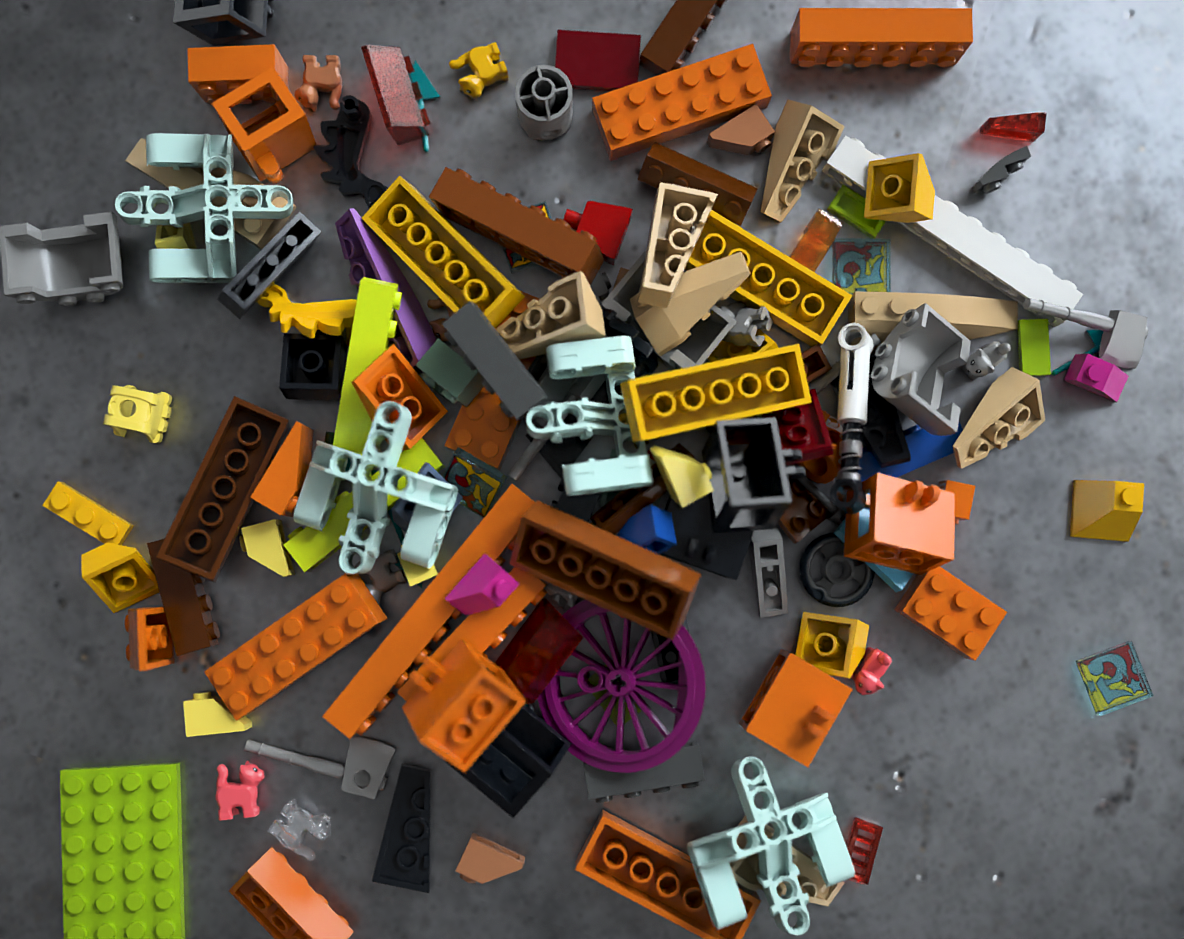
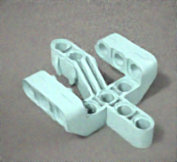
(208, 152)
(588, 358)
(432, 497)
(714, 852)

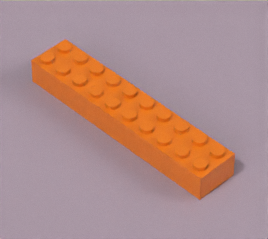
(425, 620)

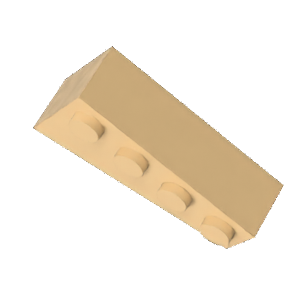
(673, 233)

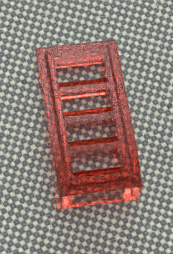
(1019, 127)
(870, 854)

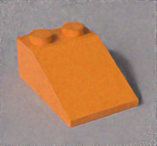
(395, 380)
(287, 472)
(149, 639)

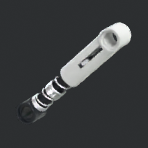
(852, 415)

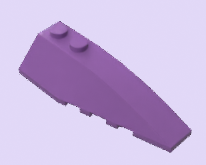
(373, 261)

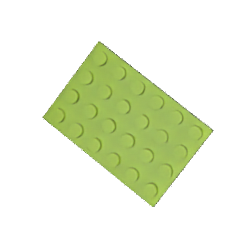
(122, 852)

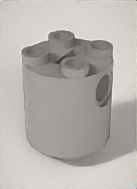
(544, 102)

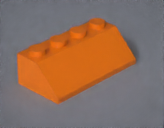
(286, 902)

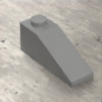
(769, 572)

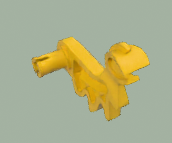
(307, 318)

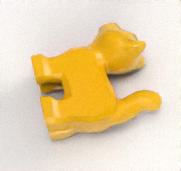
(484, 71)

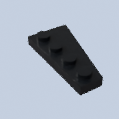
(883, 427)
(571, 447)
(406, 839)

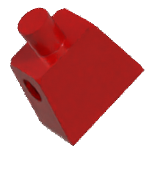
(605, 222)

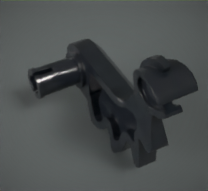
(347, 141)
(644, 358)

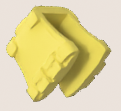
(149, 415)

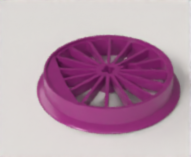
(687, 712)

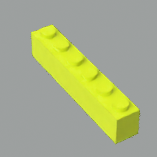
(368, 341)
(313, 547)

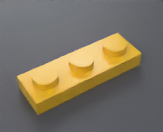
(87, 514)

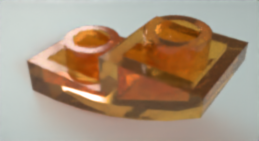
(816, 240)

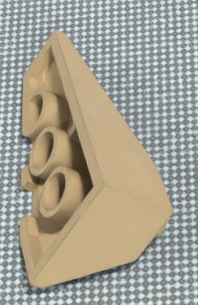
(799, 145)
(691, 301)
(1006, 412)

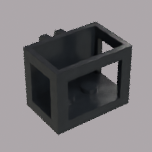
(223, 19)
(749, 478)
(699, 543)
(517, 761)

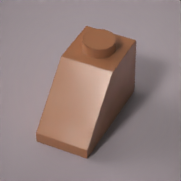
(743, 134)
(487, 861)

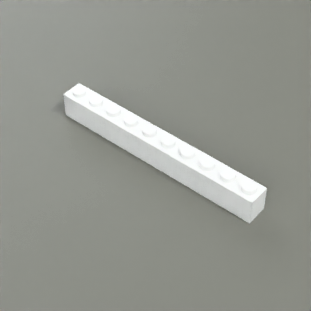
(964, 239)

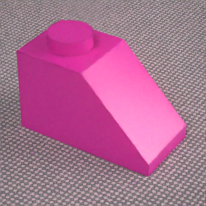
(1096, 376)
(482, 587)

